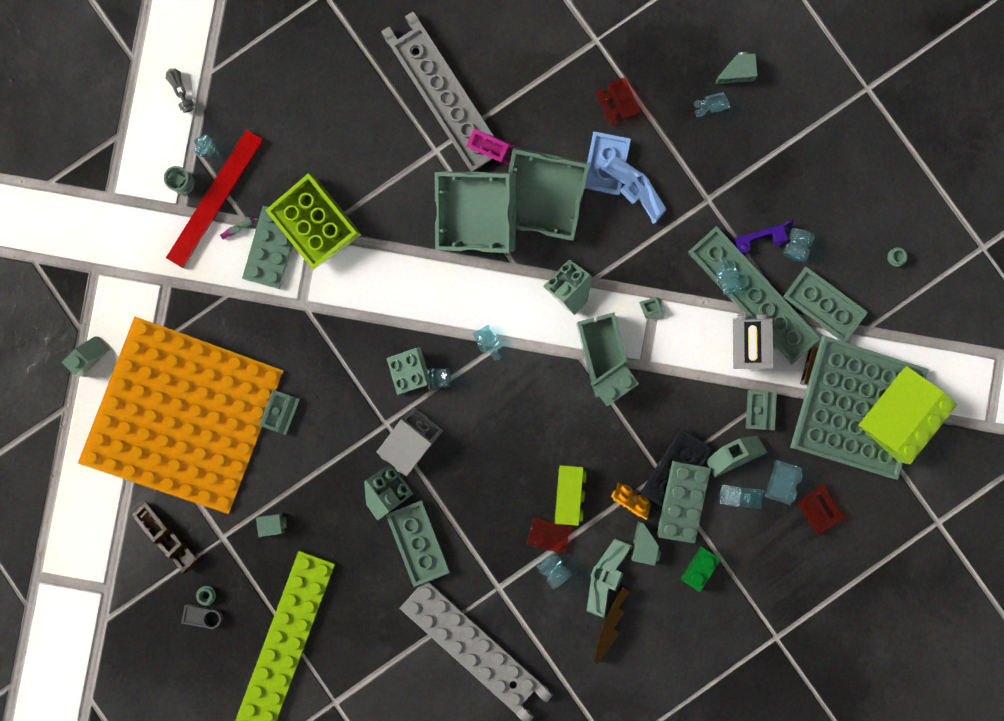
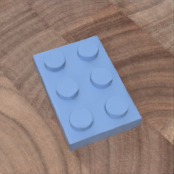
(601, 150)

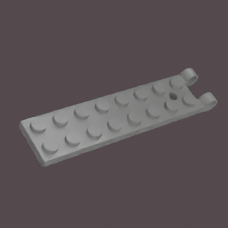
(439, 89)
(473, 648)

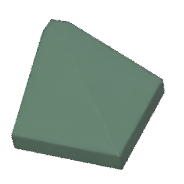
(652, 308)

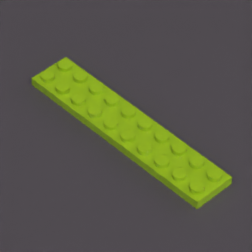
(286, 638)

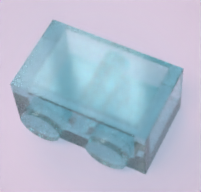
(784, 482)

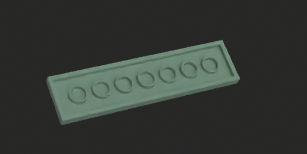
(790, 332)

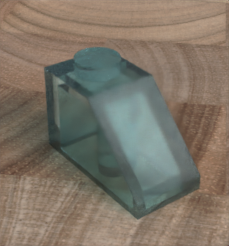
(741, 496)

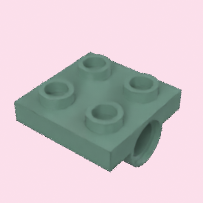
(408, 370)

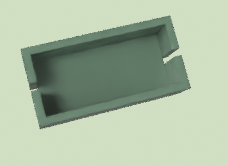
(601, 345)

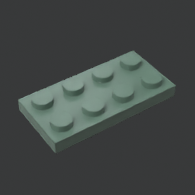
(267, 253)
(824, 304)
(683, 502)
(417, 543)

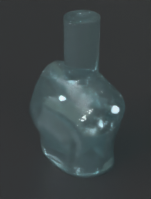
(204, 146)
(728, 278)
(487, 341)
(439, 378)

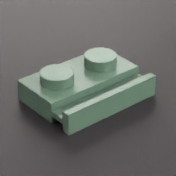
(614, 383)
(761, 410)
(279, 412)

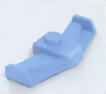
(636, 186)

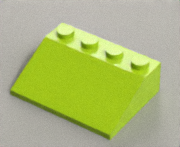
(313, 221)
(907, 415)

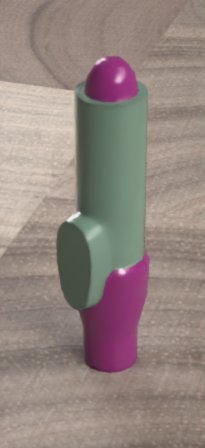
(236, 228)

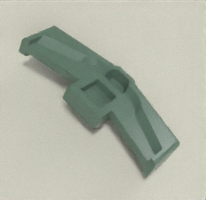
(606, 577)

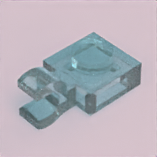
(714, 103)

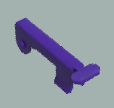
(777, 232)

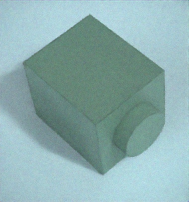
(271, 524)

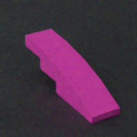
(491, 146)

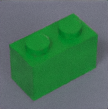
(700, 569)

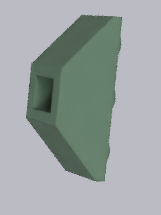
(735, 455)

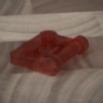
(816, 513)

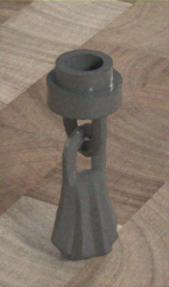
(173, 76)

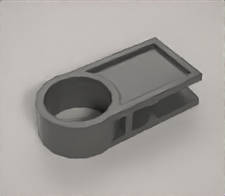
(196, 616)

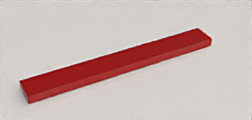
(214, 199)

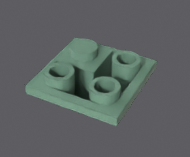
(570, 286)
(385, 491)

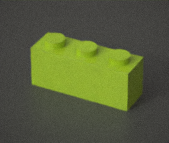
(570, 495)

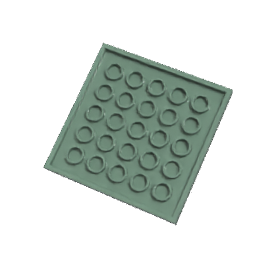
(838, 396)

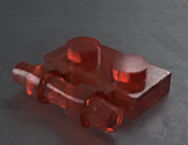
(623, 99)

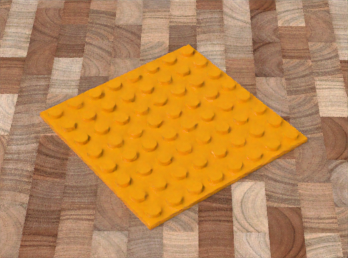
(180, 415)

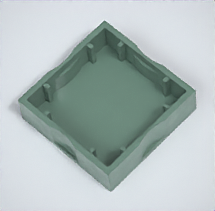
(548, 192)
(475, 211)

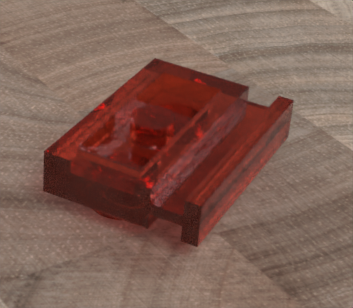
(548, 535)

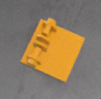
(628, 498)

